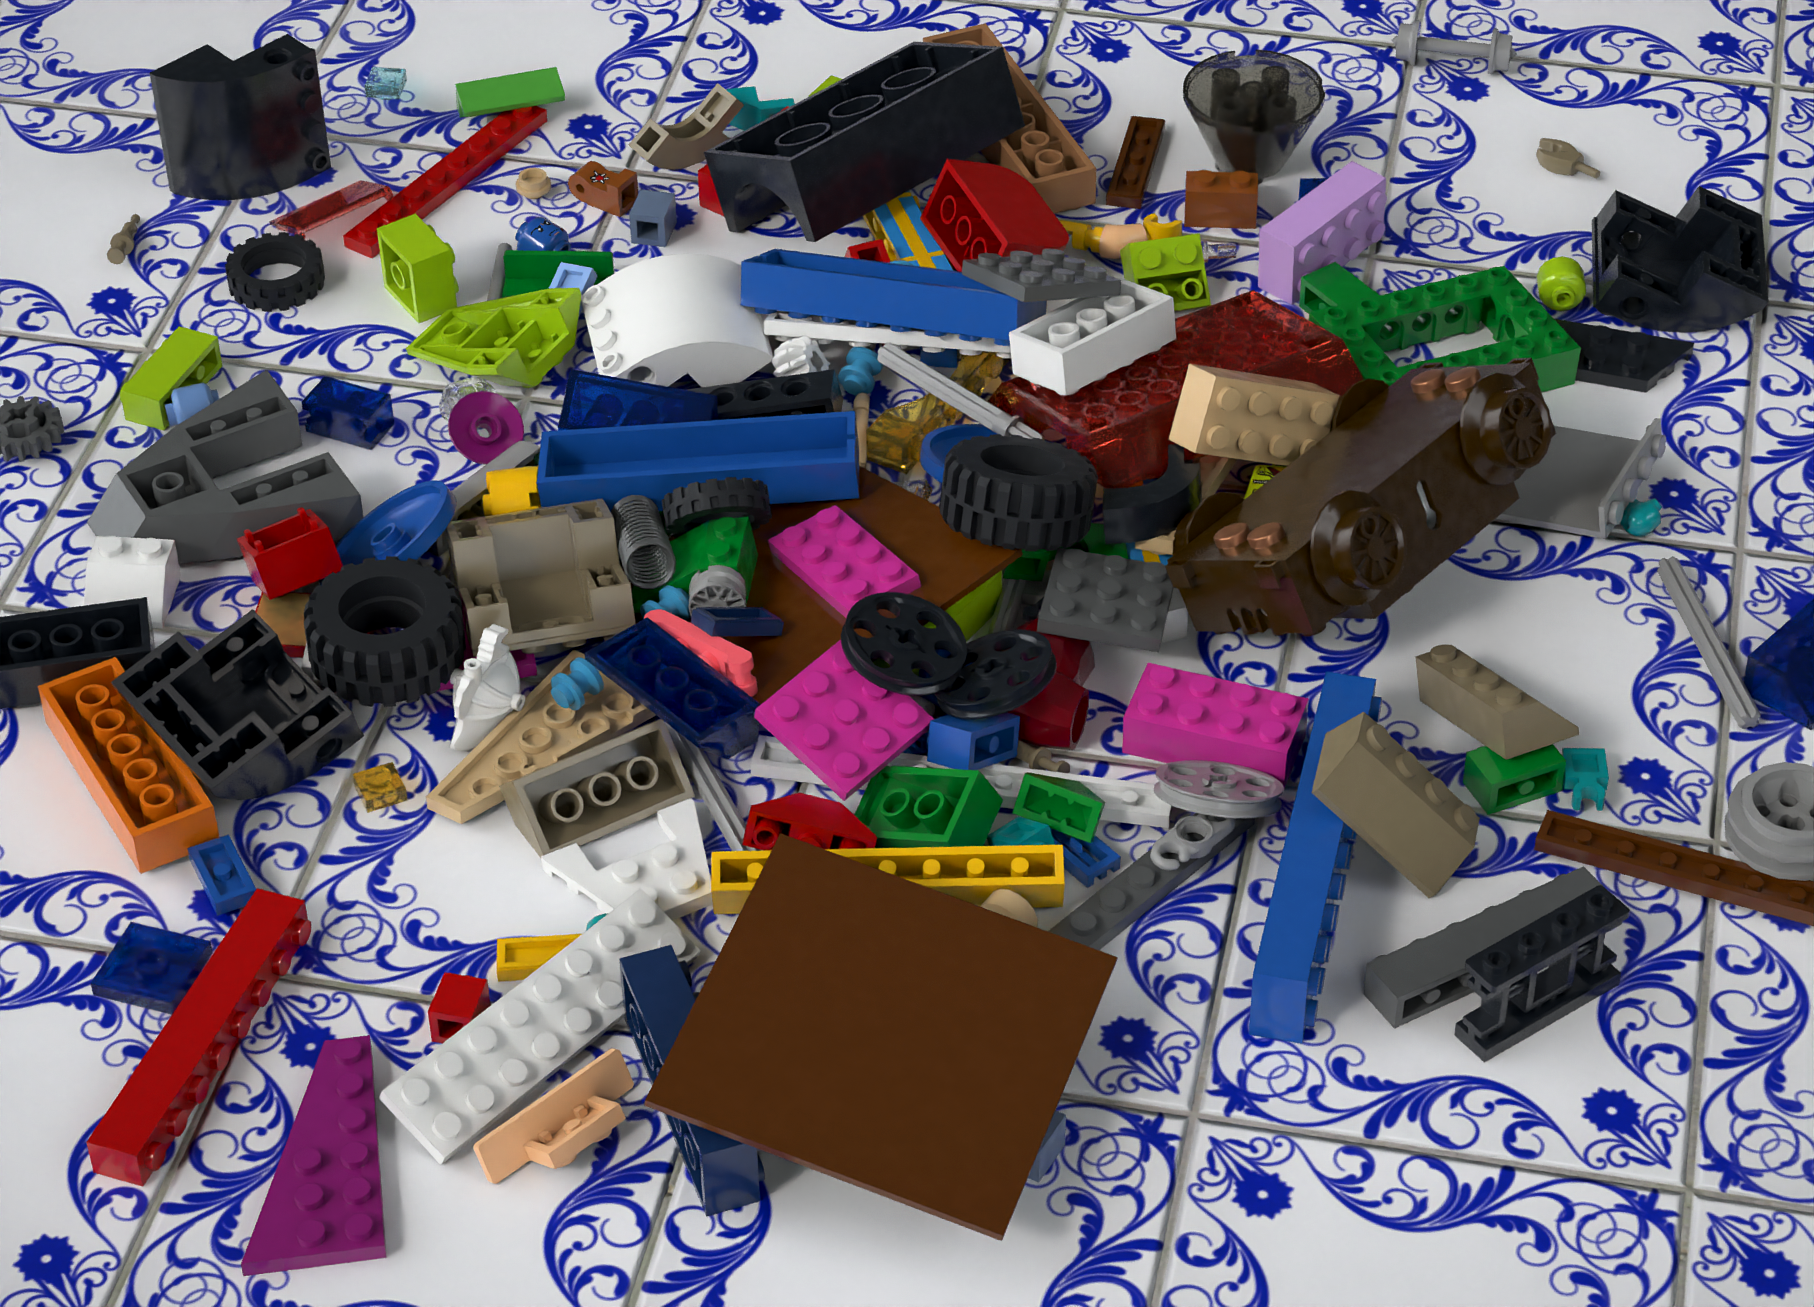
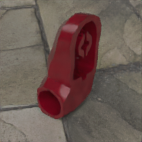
(1060, 711)

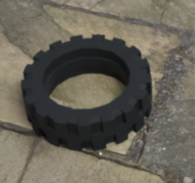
(281, 292)
(713, 500)

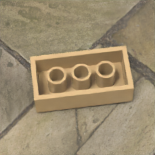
(1250, 415)

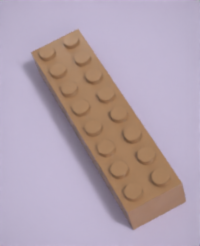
(1043, 147)

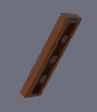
(1135, 162)

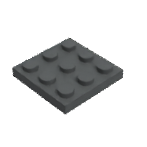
(1041, 276)
(1106, 600)

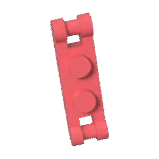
(725, 657)

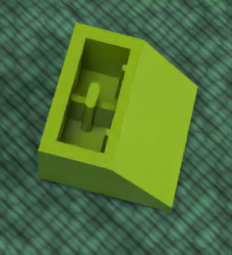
(1169, 267)

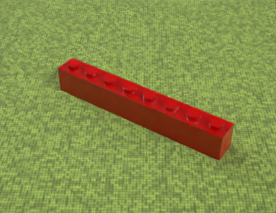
(198, 1038)

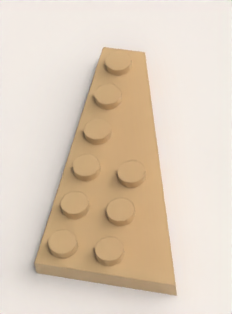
(533, 740)

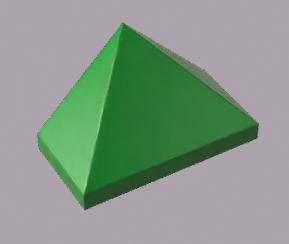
(1060, 804)

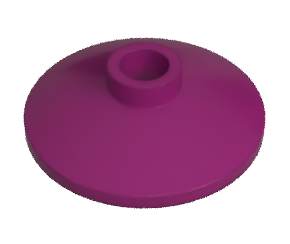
(489, 412)

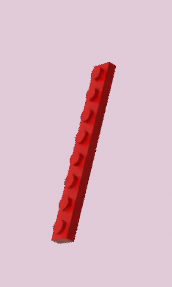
(448, 175)

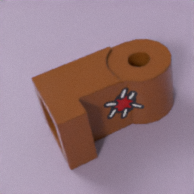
(605, 188)

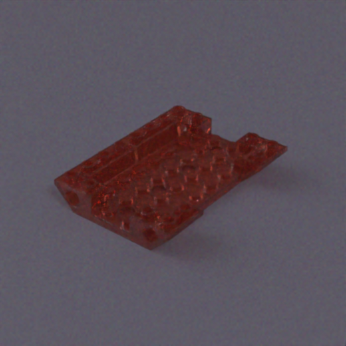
(1130, 413)

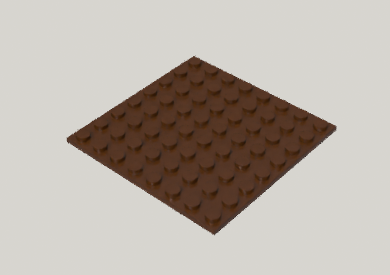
(902, 522)
(885, 1035)

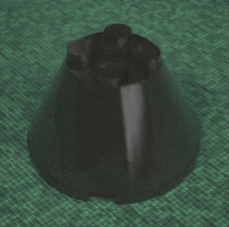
(1253, 108)

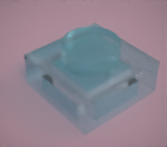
(385, 83)

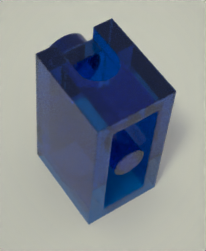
(348, 412)

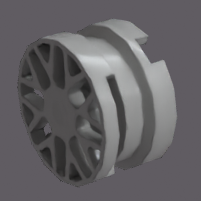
(716, 581)

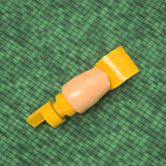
(1112, 238)

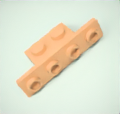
(560, 1121)

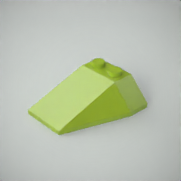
(504, 338)

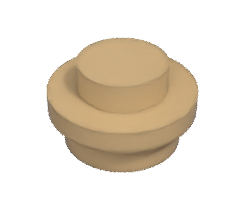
(533, 183)

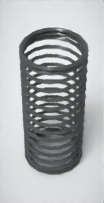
(631, 544)

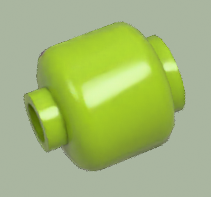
(1561, 283)

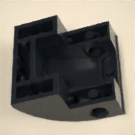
(241, 122)
(1681, 269)
(239, 710)

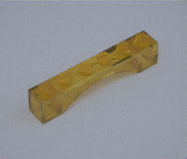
(898, 432)

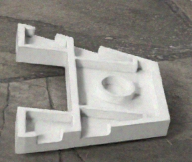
(669, 873)

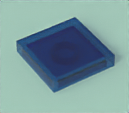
(151, 968)

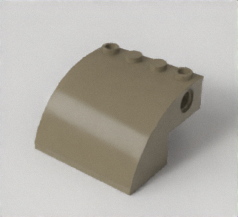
(541, 576)

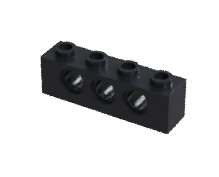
(778, 396)

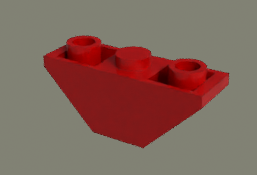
(807, 819)

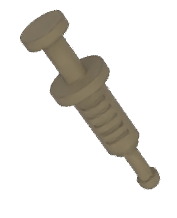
(123, 242)
(1040, 758)

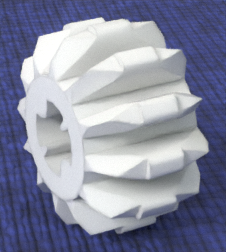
(799, 357)

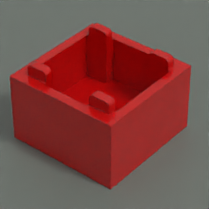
(290, 553)

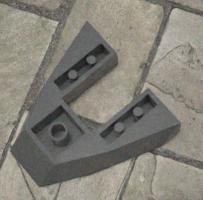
(172, 490)

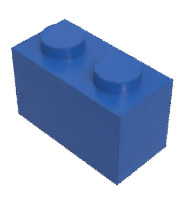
(972, 742)

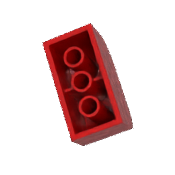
(989, 211)

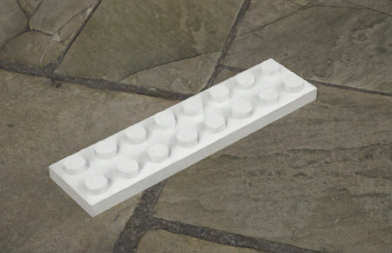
(529, 1031)

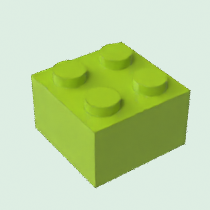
(417, 268)

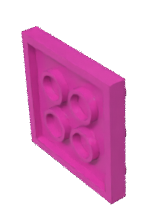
(842, 722)

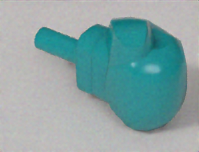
(1641, 517)

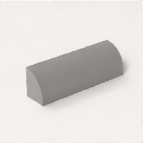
(471, 491)

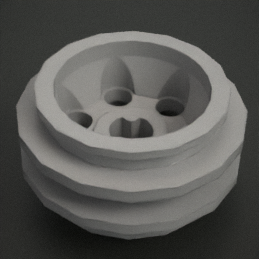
(1773, 821)

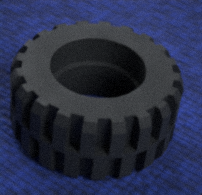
(1018, 492)
(387, 665)

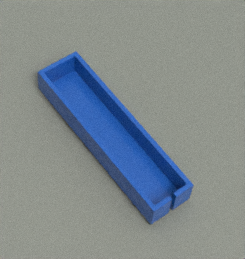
(881, 294)
(793, 454)

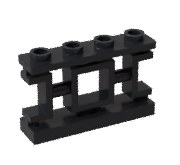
(1518, 999)

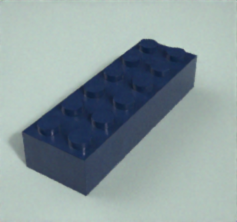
(655, 1009)

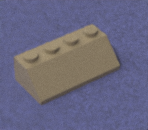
(1487, 704)
(598, 789)
(1394, 803)

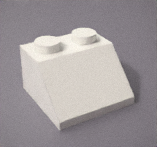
(131, 570)

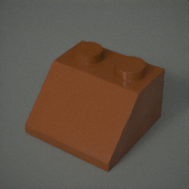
(1221, 199)

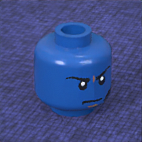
(542, 235)

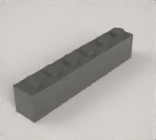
(1432, 968)

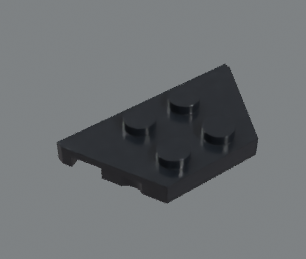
(1624, 357)

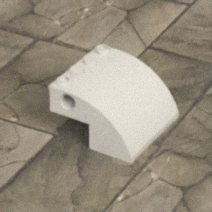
(675, 320)

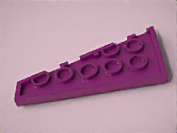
(328, 1180)

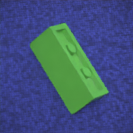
(509, 92)

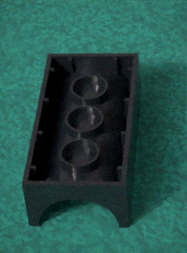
(867, 137)

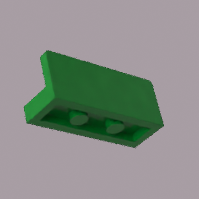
(536, 269)

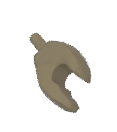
(1562, 158)

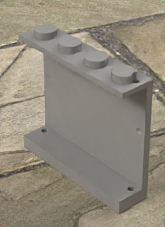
(1585, 481)

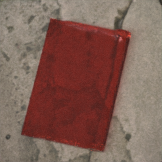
(331, 207)

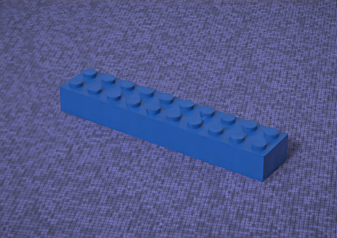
(1307, 882)

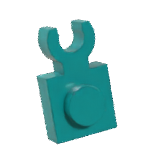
(1586, 774)

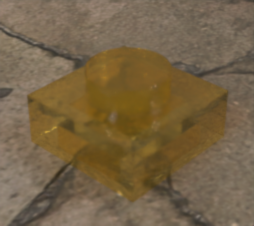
(379, 787)

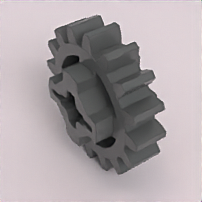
(28, 428)

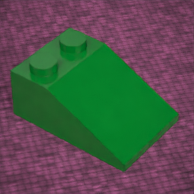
(715, 542)
(928, 807)

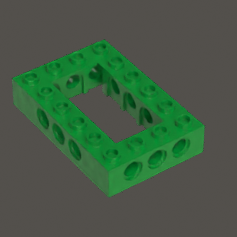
(1452, 308)

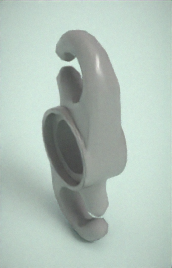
(1174, 842)

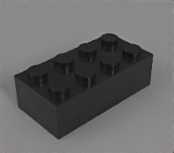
(66, 640)

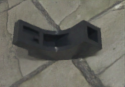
(1156, 507)

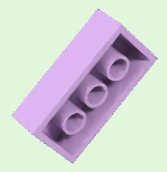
(1322, 228)

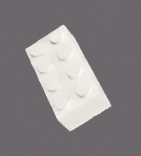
(1092, 337)

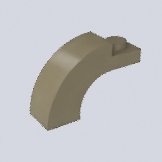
(685, 142)

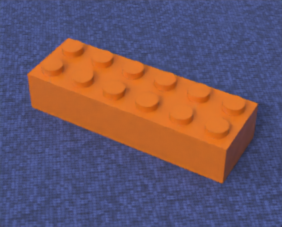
(127, 767)

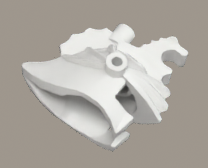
(484, 690)

